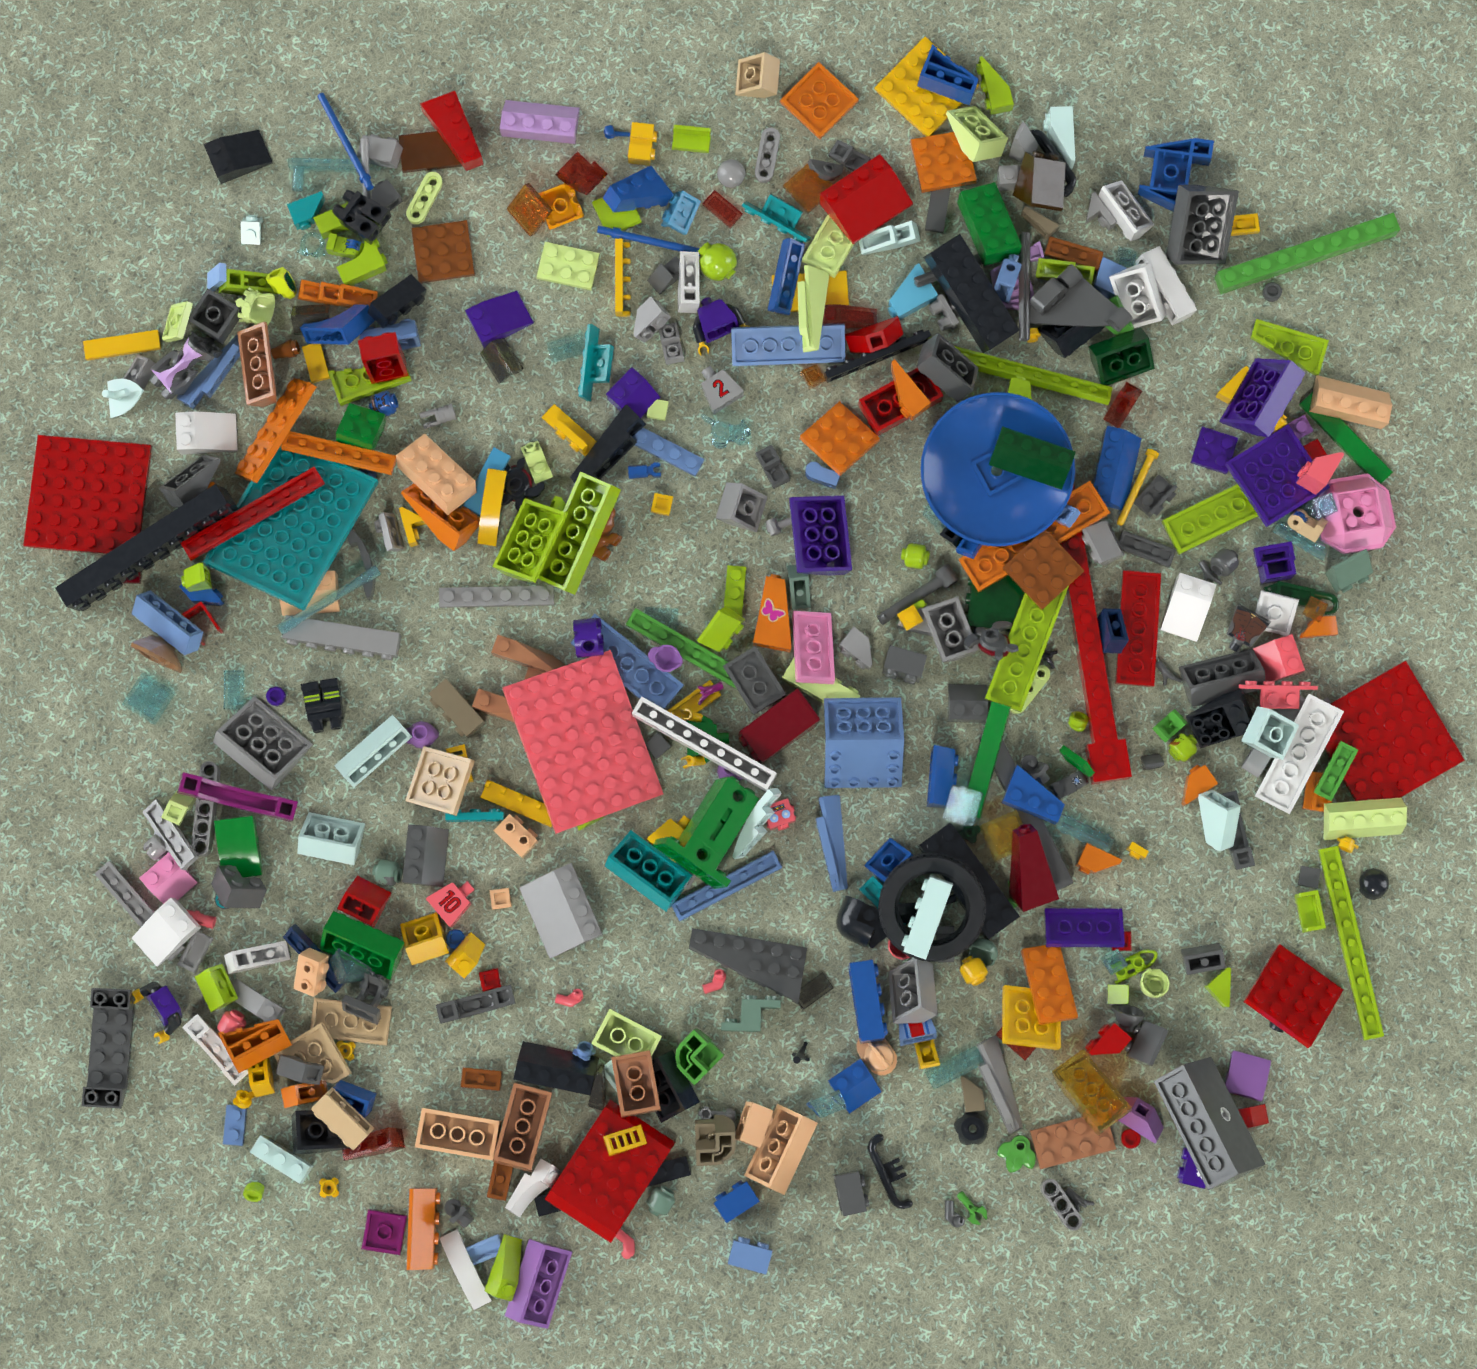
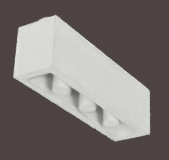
(1172, 291)

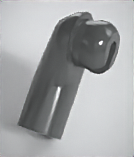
(951, 1216)

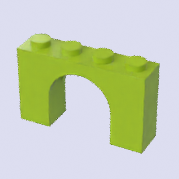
(364, 266)

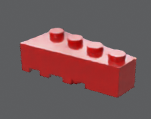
(451, 123)

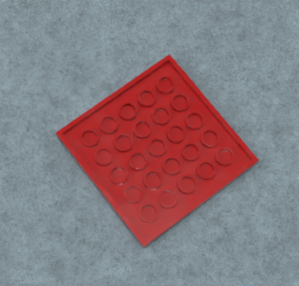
(86, 494)
(1395, 735)

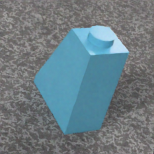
(910, 297)

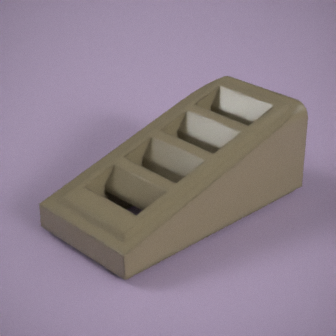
(1041, 224)

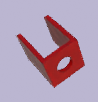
(196, 610)

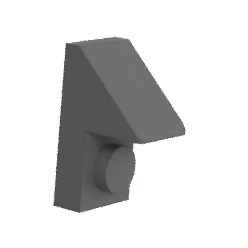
(665, 275)

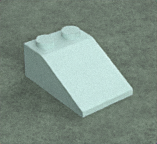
(1060, 131)

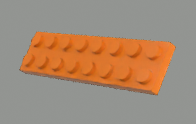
(989, 561)

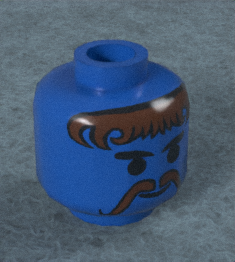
(384, 403)

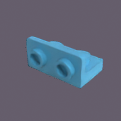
(680, 212)

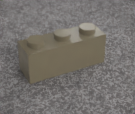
(456, 709)

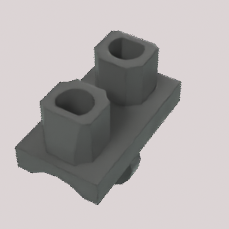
(1035, 769)
(458, 1212)

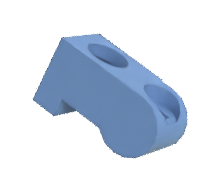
(821, 475)

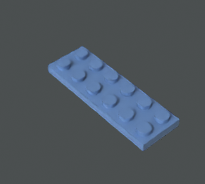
(785, 346)
(637, 671)

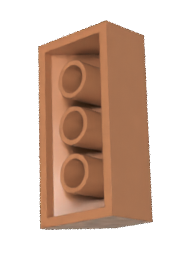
(257, 365)

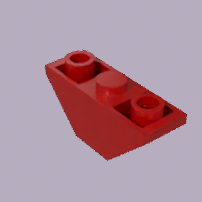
(874, 336)

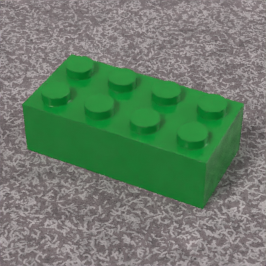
(989, 223)
(362, 942)

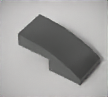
(847, 156)
(772, 466)

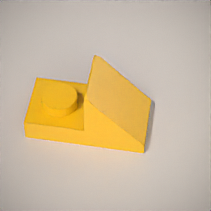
(409, 521)
(926, 1054)

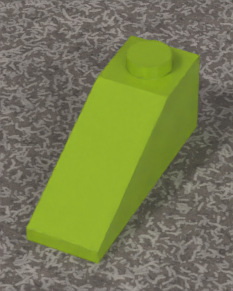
(239, 281)
(505, 1270)

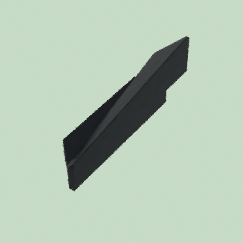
(611, 445)

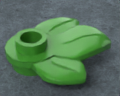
(1016, 1156)

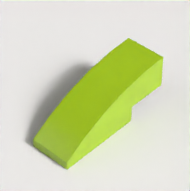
(1053, 268)

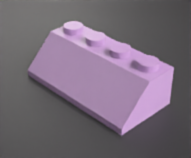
(539, 121)

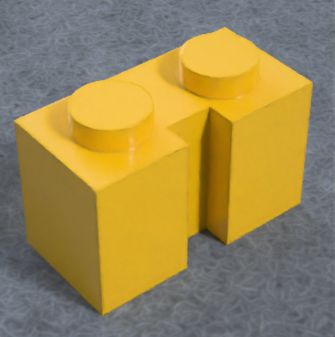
(641, 144)

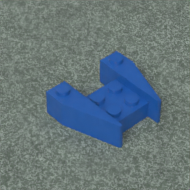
(1173, 168)

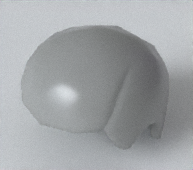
(731, 173)

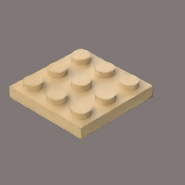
(440, 781)

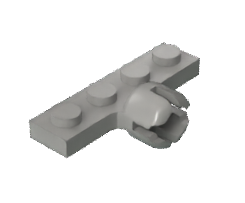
(167, 838)

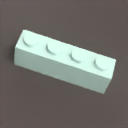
(373, 751)
(928, 916)

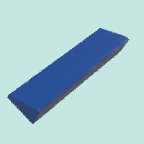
(786, 276)

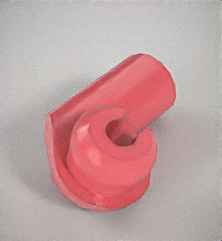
(717, 982)
(570, 1000)
(628, 1244)

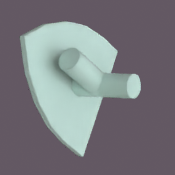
(122, 396)

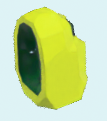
(282, 283)

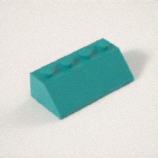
(648, 870)

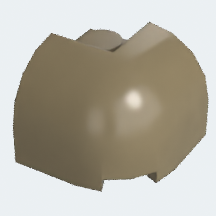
(714, 1140)

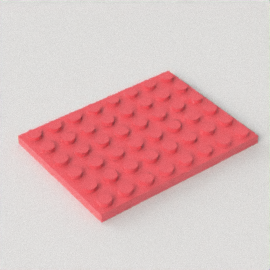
(582, 741)

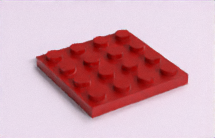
(1293, 996)

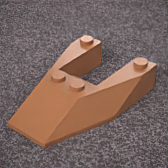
(519, 653)

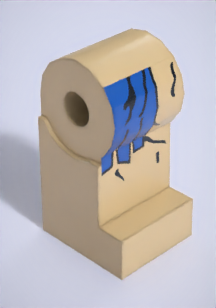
(1306, 525)

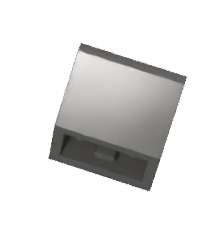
(1102, 542)

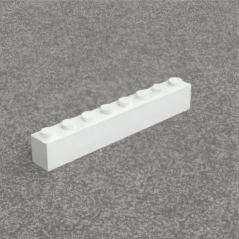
(704, 744)

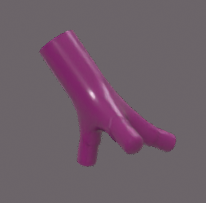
(706, 691)

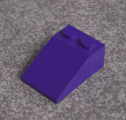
(498, 317)

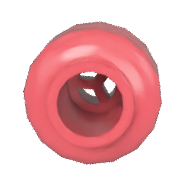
(231, 1020)

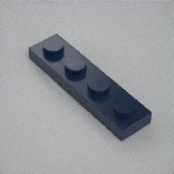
(300, 942)

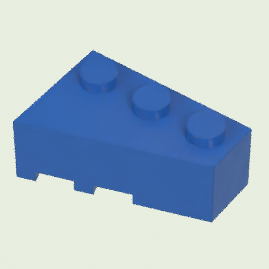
(947, 78)

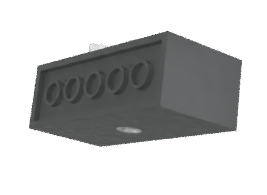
(1209, 1123)

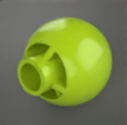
(717, 261)

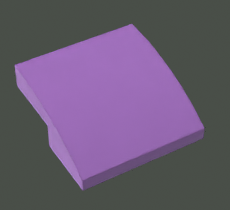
(1247, 1075)

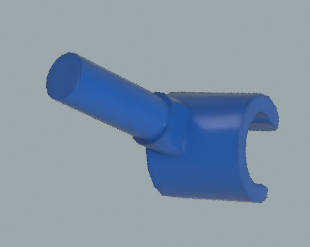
(610, 133)

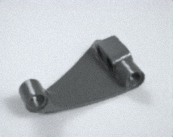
(1075, 302)

